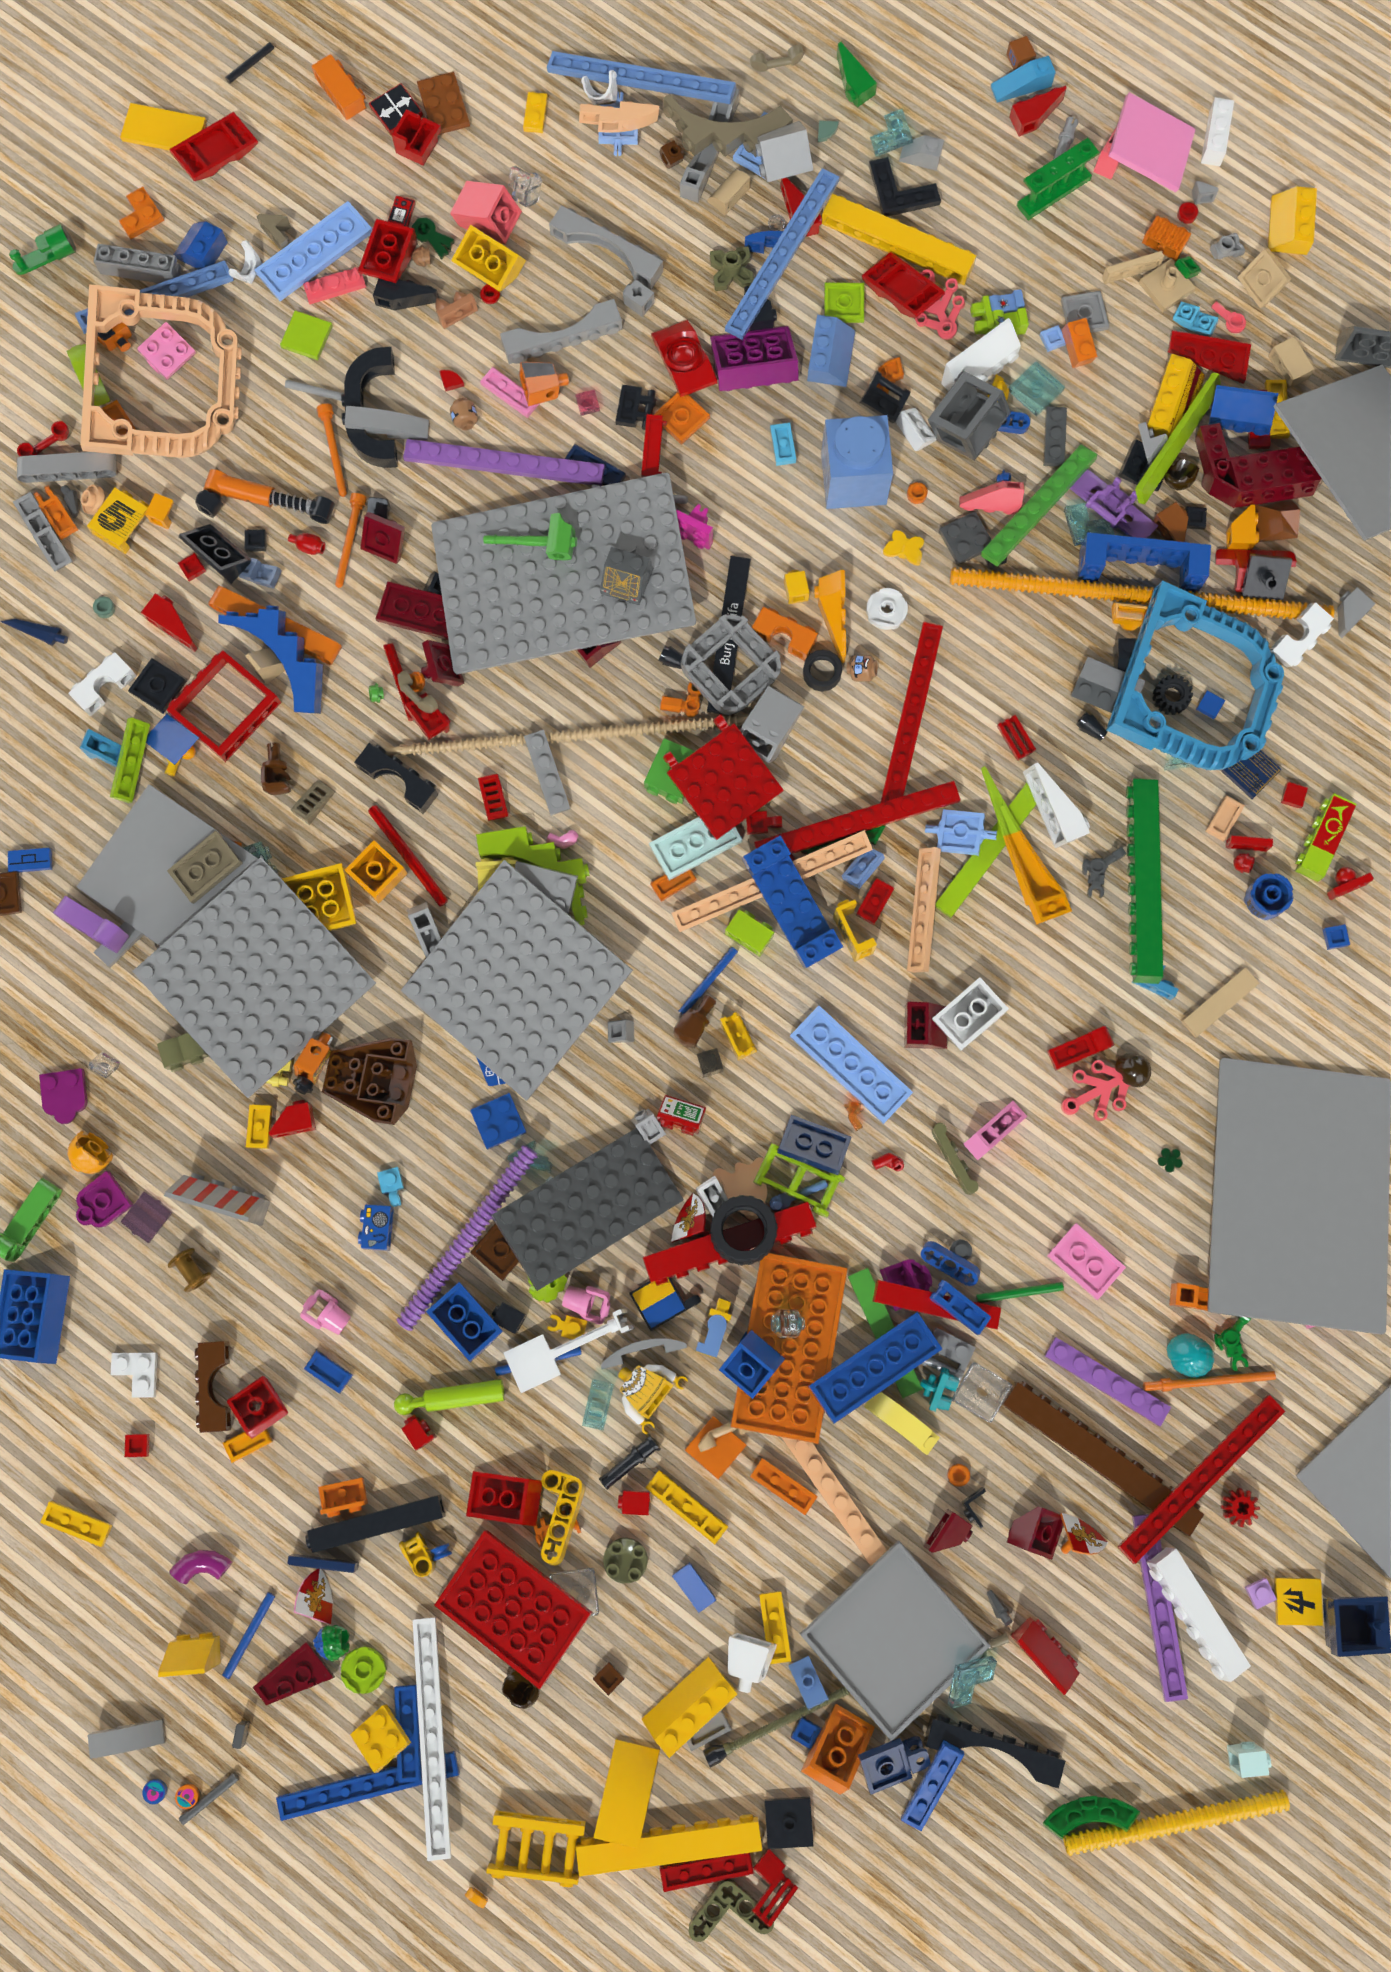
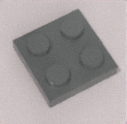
(965, 537)

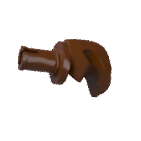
(273, 771)
(692, 1023)

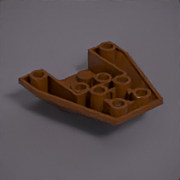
(373, 1078)

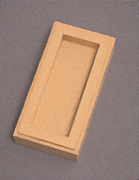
(1225, 818)

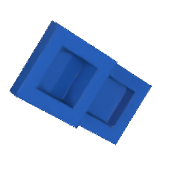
(760, 240)

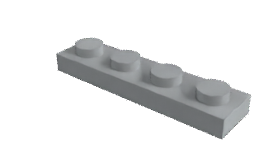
(547, 772)

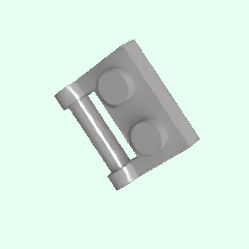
(952, 1349)

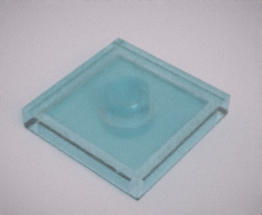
(1036, 388)

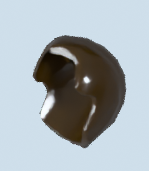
(1181, 475)
(1134, 1069)
(520, 1690)

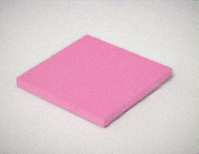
(1152, 142)

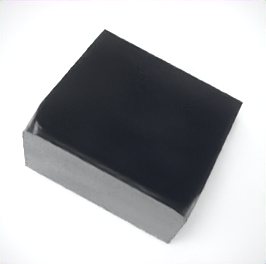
(378, 507)
(433, 584)

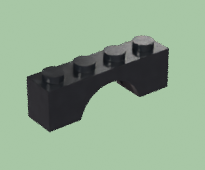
(376, 763)

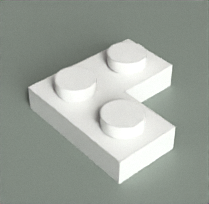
(142, 1367)

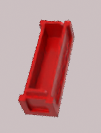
(652, 445)

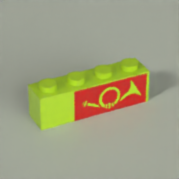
(1325, 837)

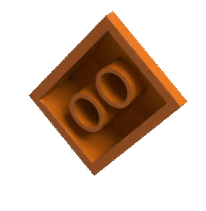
(836, 1750)

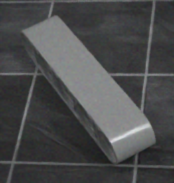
(66, 467)

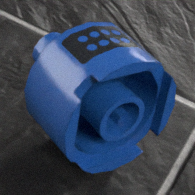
(1280, 899)

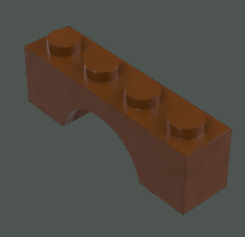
(212, 1414)

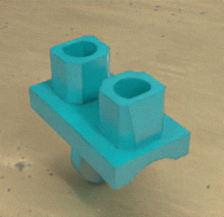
(938, 1399)

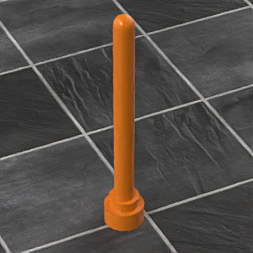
(326, 413)
(357, 502)

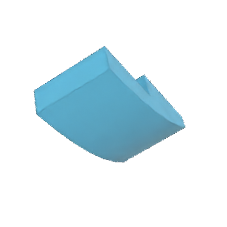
(1194, 320)

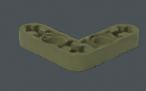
(724, 1904)

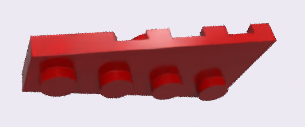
(1215, 354)

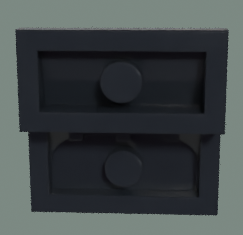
(1135, 464)

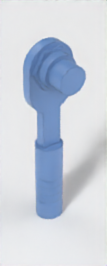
(783, 1200)

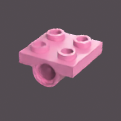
(166, 351)

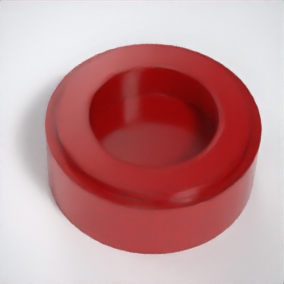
(1187, 212)

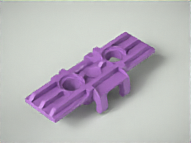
(1115, 502)

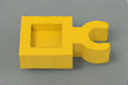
(571, 1327)

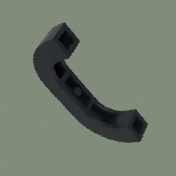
(363, 369)

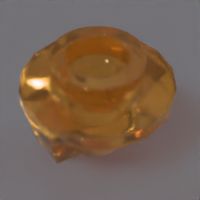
(853, 1109)

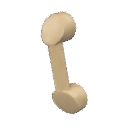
(708, 1440)

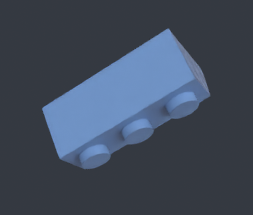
(831, 351)

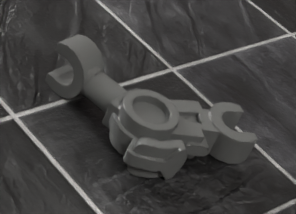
(1097, 870)

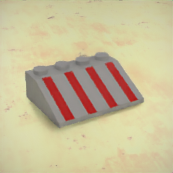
(220, 1199)

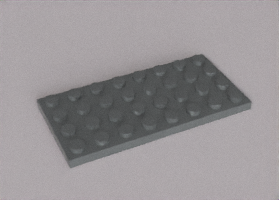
(587, 1208)

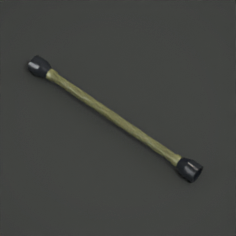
(717, 1753)

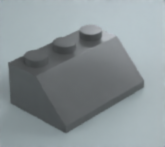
(1100, 684)

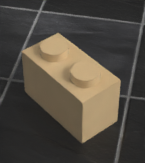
(1291, 362)

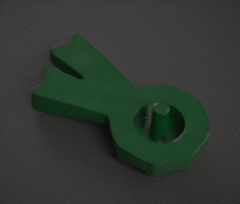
(426, 231)

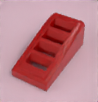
(487, 780)

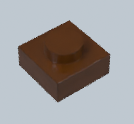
(608, 1678)

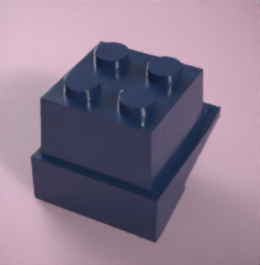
(1357, 1625)

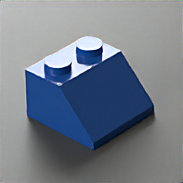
(201, 245)
(751, 1364)

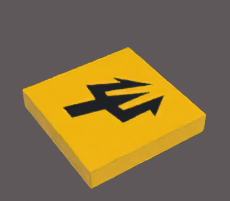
(1298, 1601)

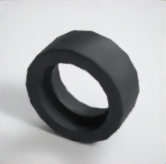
(822, 655)

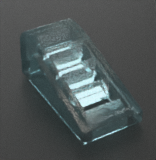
(599, 1385)

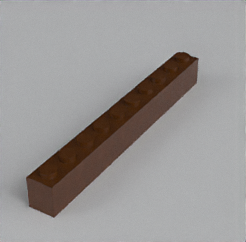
(1094, 1452)

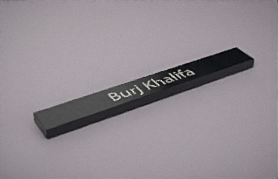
(732, 605)

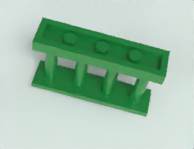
(1057, 179)

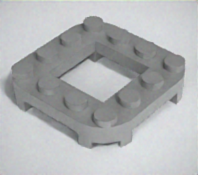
(753, 646)

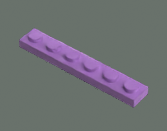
(1107, 1381)

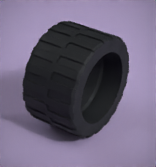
(762, 1211)

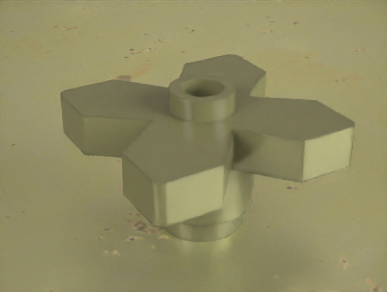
(731, 267)

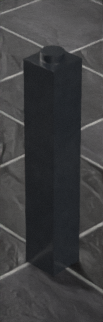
(375, 1523)

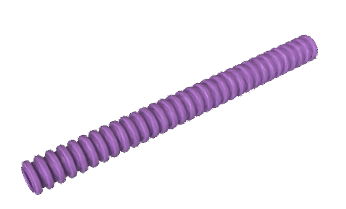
(466, 1238)

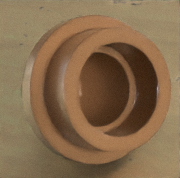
(421, 256)

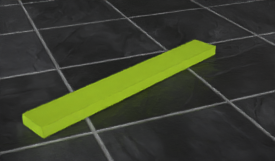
(1177, 439)
(978, 865)

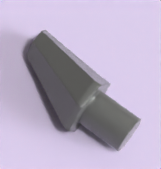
(71, 500)
(999, 1608)

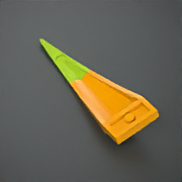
(1036, 883)

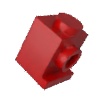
(417, 1432)

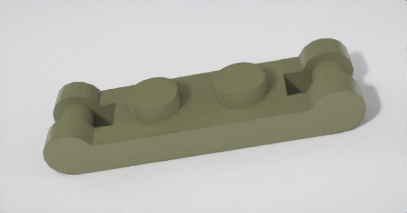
(958, 1167)

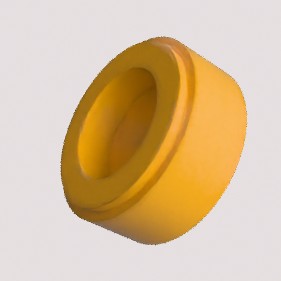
(476, 1897)

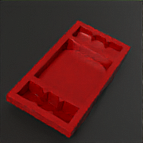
(214, 147)
(902, 286)
(684, 358)

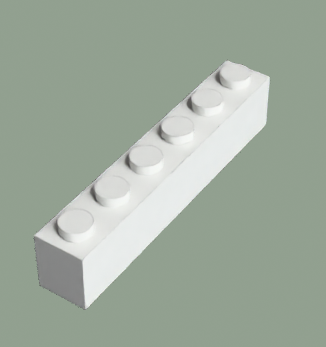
(1198, 1614)

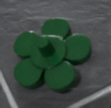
(1169, 1159)

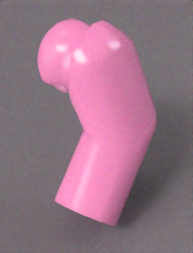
(564, 841)

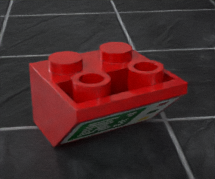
(681, 1115)

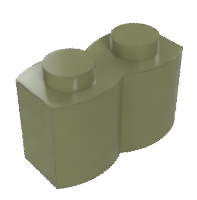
(180, 1051)

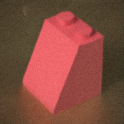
(486, 208)

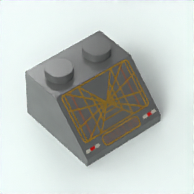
(625, 575)

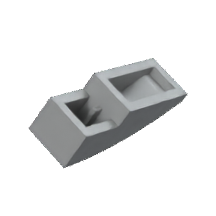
(126, 1738)

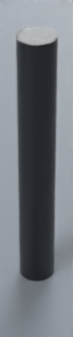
(249, 62)

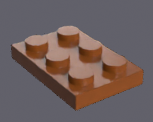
(443, 102)

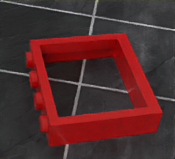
(246, 727)

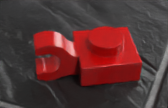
(759, 823)

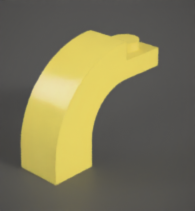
(902, 1422)

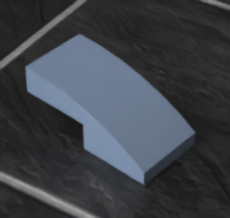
(261, 573)

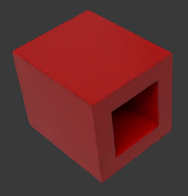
(634, 1502)

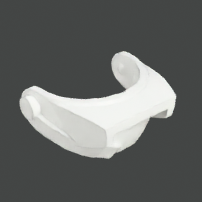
(597, 98)
(251, 262)

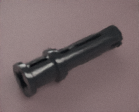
(637, 1455)

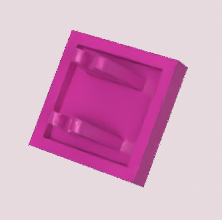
(695, 527)

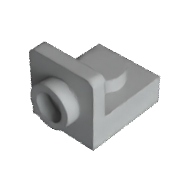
(648, 1126)

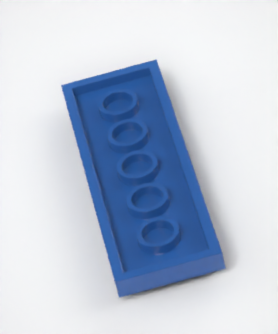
(875, 1367)

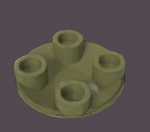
(625, 1560)

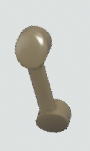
(760, 64)
(426, 704)

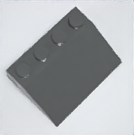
(1364, 346)

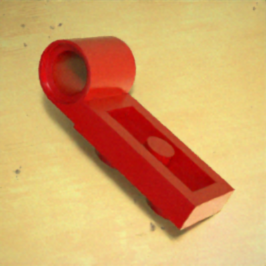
(1080, 1048)

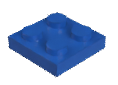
(498, 1121)

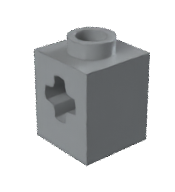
(638, 297)

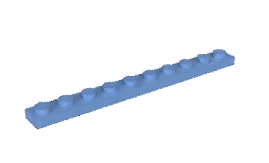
(642, 77)
(782, 254)

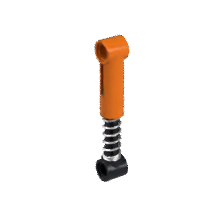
(319, 509)

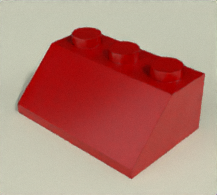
(1046, 1654)

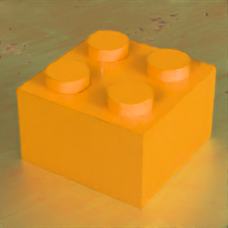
(376, 871)

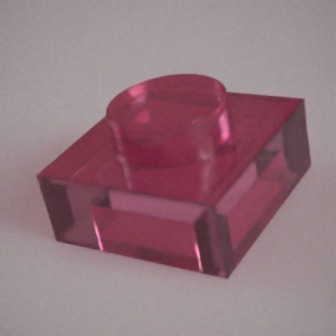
(587, 402)

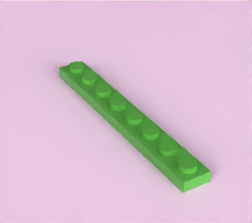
(1039, 505)

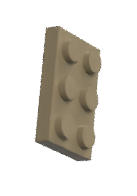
(204, 867)

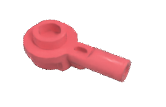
(1234, 321)

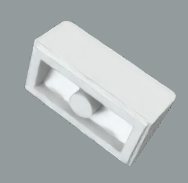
(915, 429)

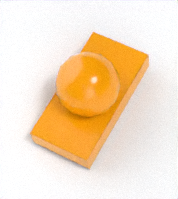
(1128, 615)

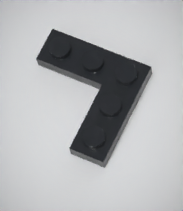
(898, 202)

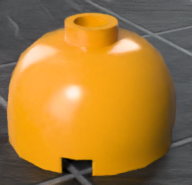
(88, 1153)

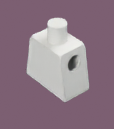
(749, 1659)

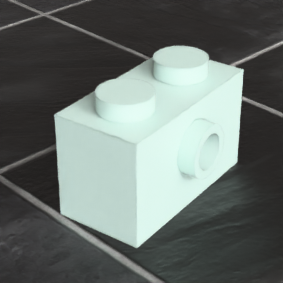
(1248, 1759)

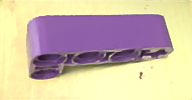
(91, 924)

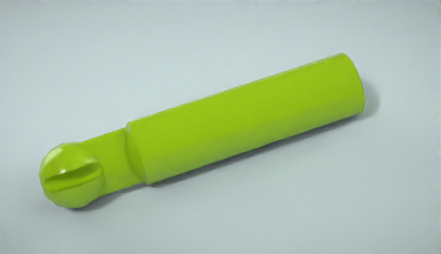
(452, 1397)

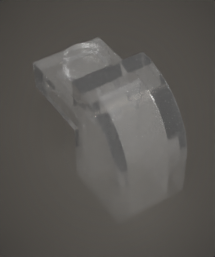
(525, 186)

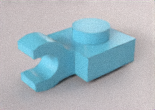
(391, 1182)

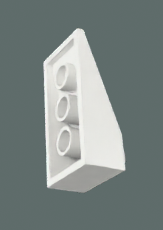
(1058, 812)

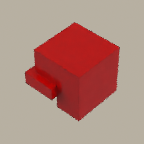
(415, 137)

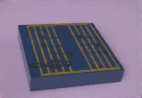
(1253, 773)

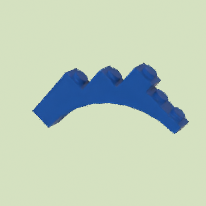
(289, 648)

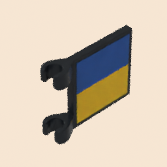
(661, 1303)

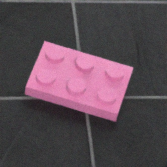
(1086, 1261)

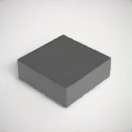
(240, 1734)

